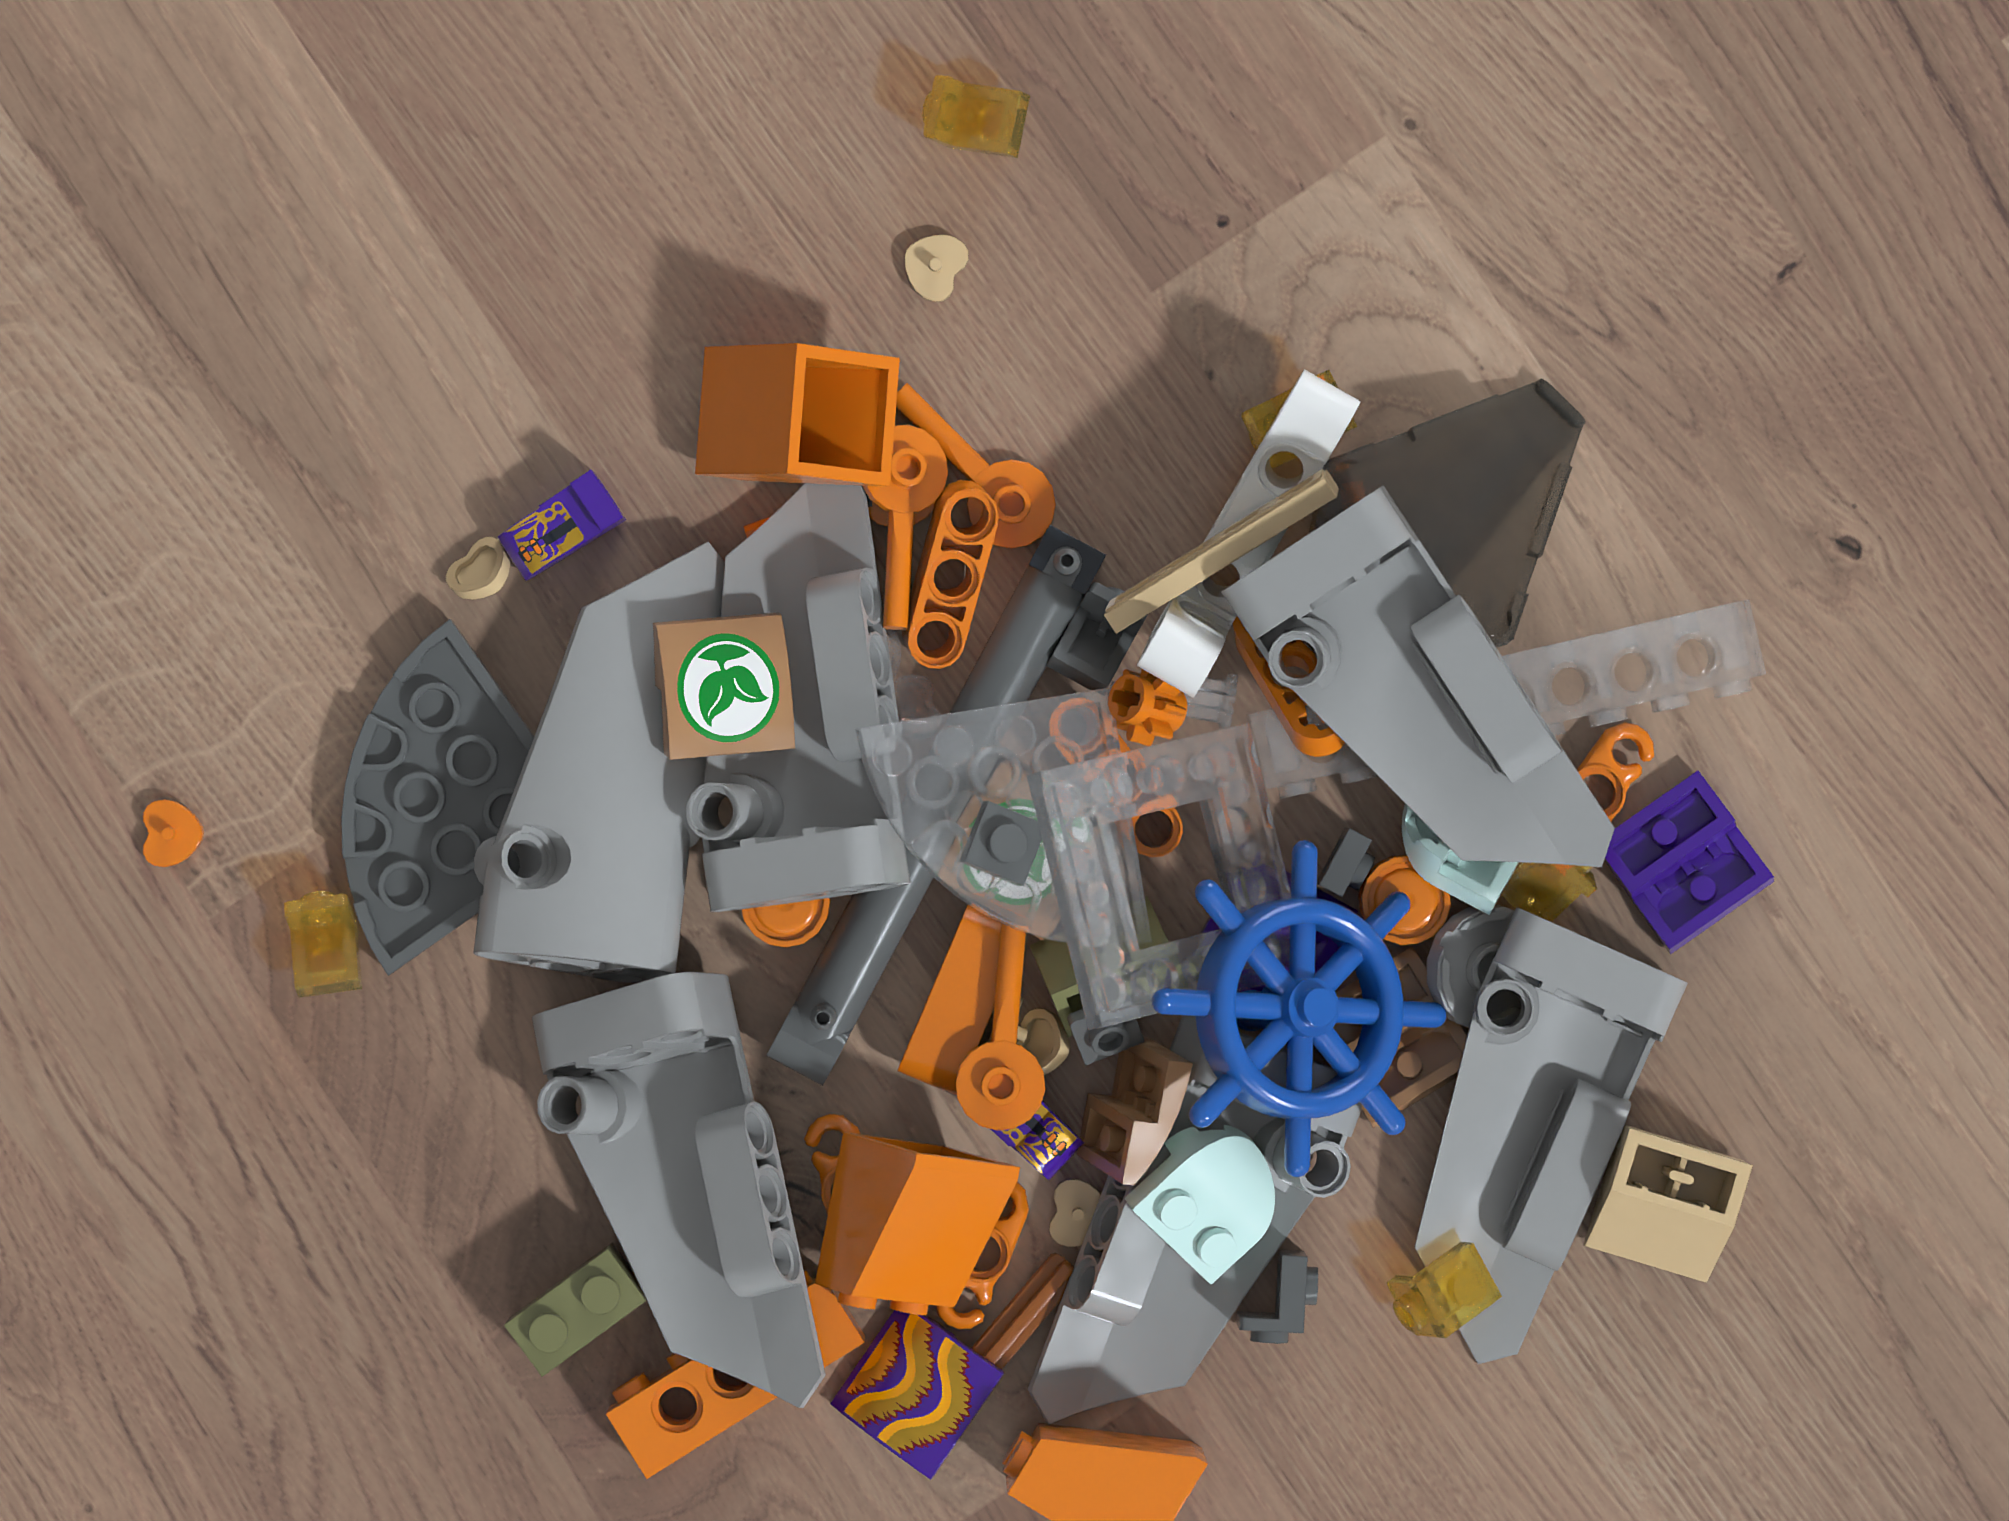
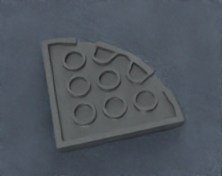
(426, 794)

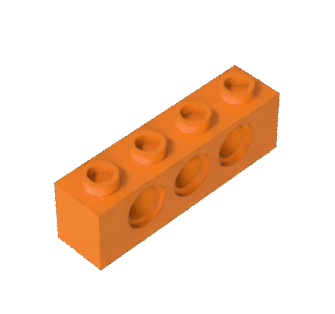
(661, 1440)

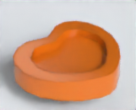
(172, 833)

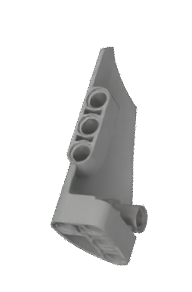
(1420, 690)
(599, 800)
(1539, 1113)
(686, 1172)

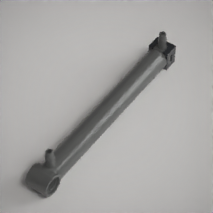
(877, 919)

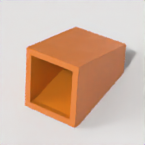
(797, 414)
(908, 1221)
(1101, 1474)

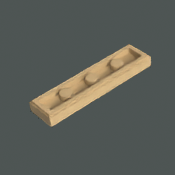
(1221, 550)

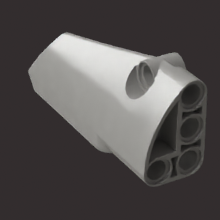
(807, 813)
(1133, 1306)

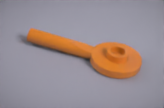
(916, 482)
(1017, 487)
(1001, 1080)

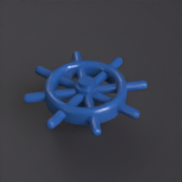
(1298, 1008)

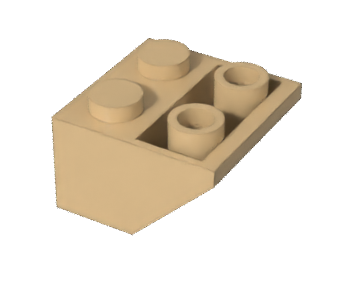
(1667, 1203)

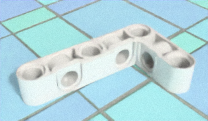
(1198, 620)

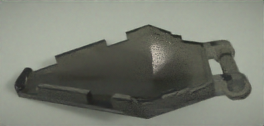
(1475, 493)

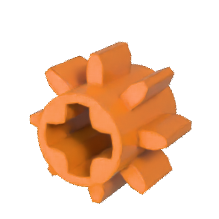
(1146, 707)

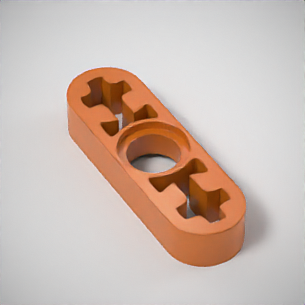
(1283, 700)

